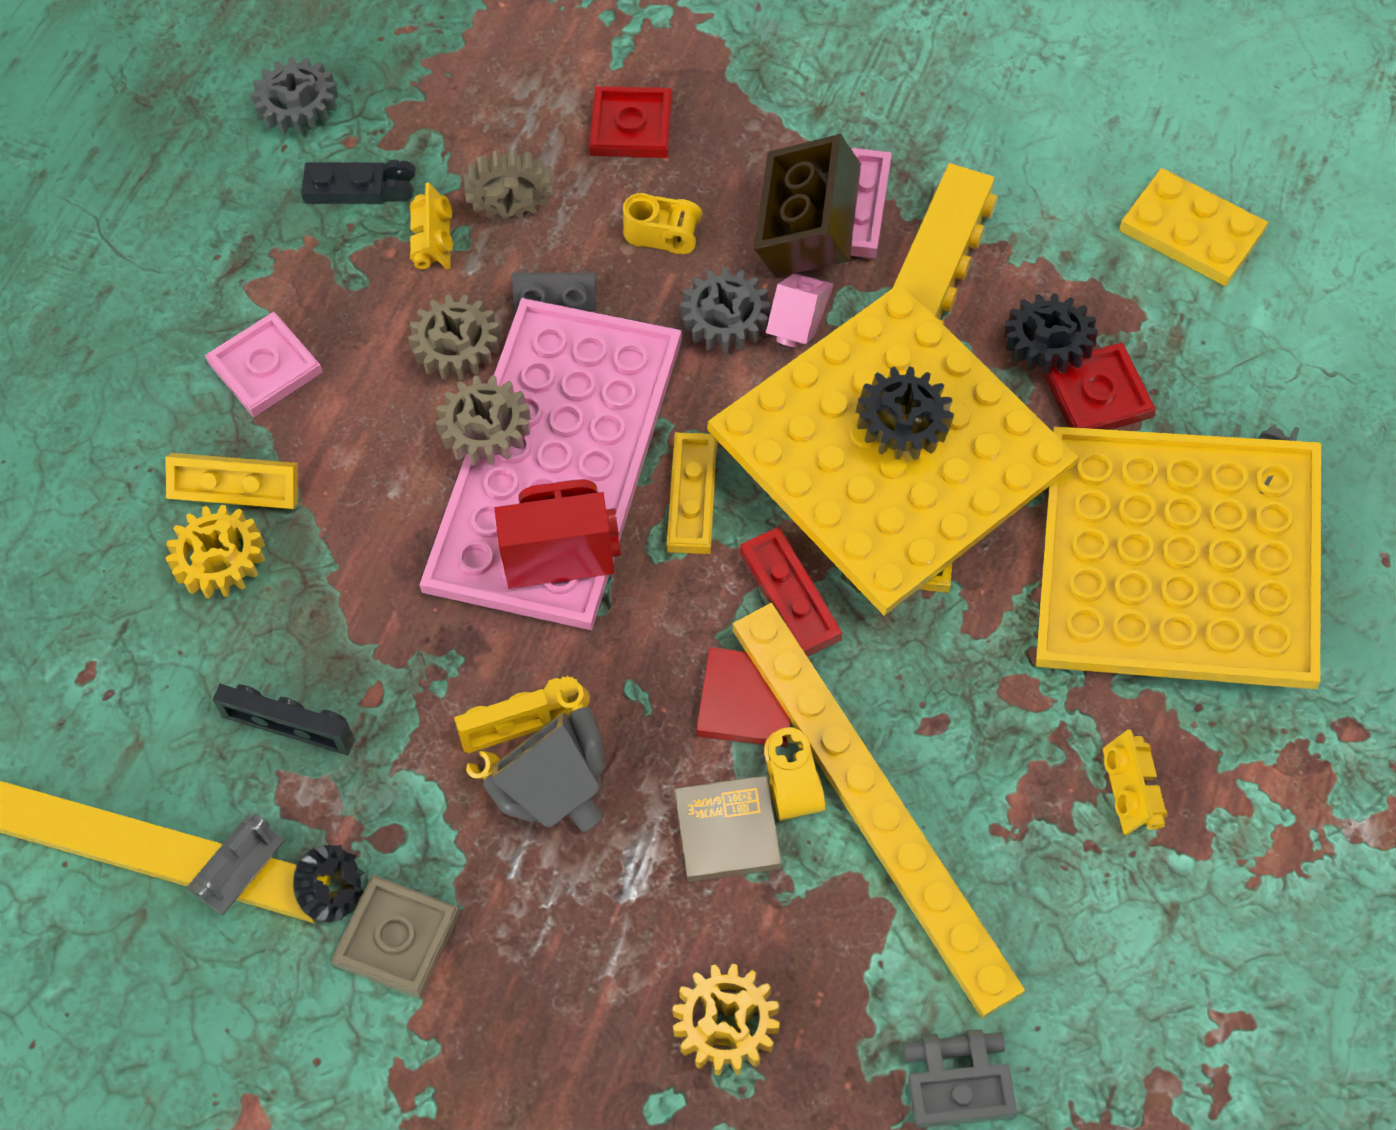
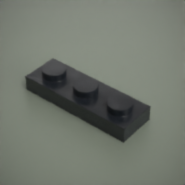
(284, 718)

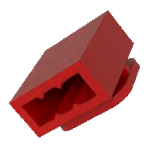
(557, 534)

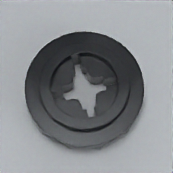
(314, 895)

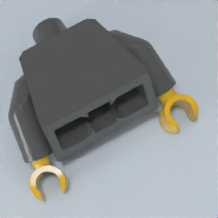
(551, 770)

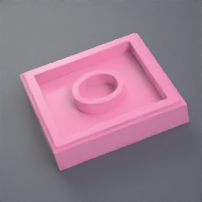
(263, 364)

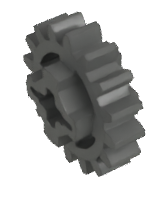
(294, 95)
(724, 307)

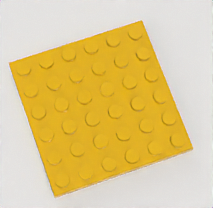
(877, 515)
(1180, 563)

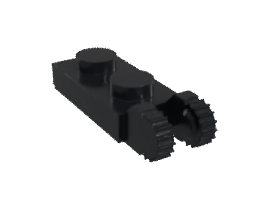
(357, 182)

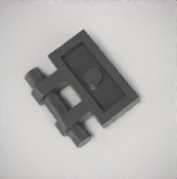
(959, 1094)

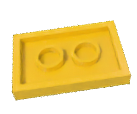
(1193, 226)

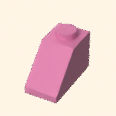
(798, 309)

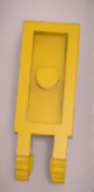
(515, 717)

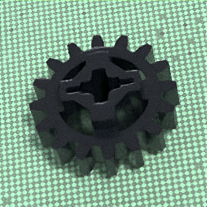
(1050, 333)
(883, 417)

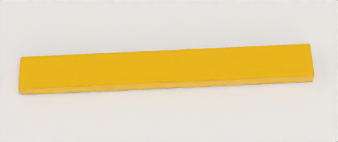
(135, 845)

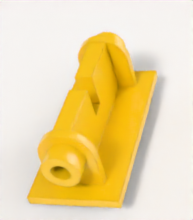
(432, 216)
(1128, 765)

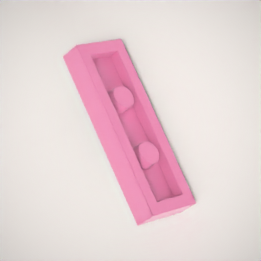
(870, 201)

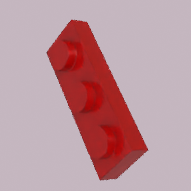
(790, 591)

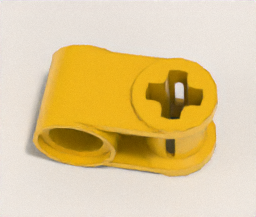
(657, 222)
(793, 784)

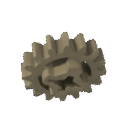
(508, 184)
(454, 337)
(483, 420)

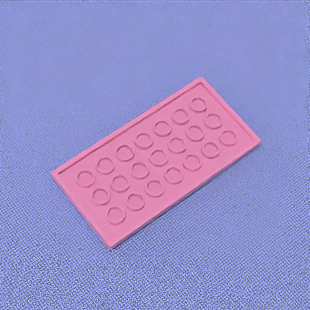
(593, 411)

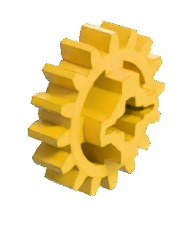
(215, 551)
(710, 1032)

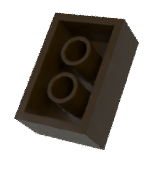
(808, 206)

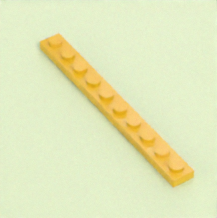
(879, 813)

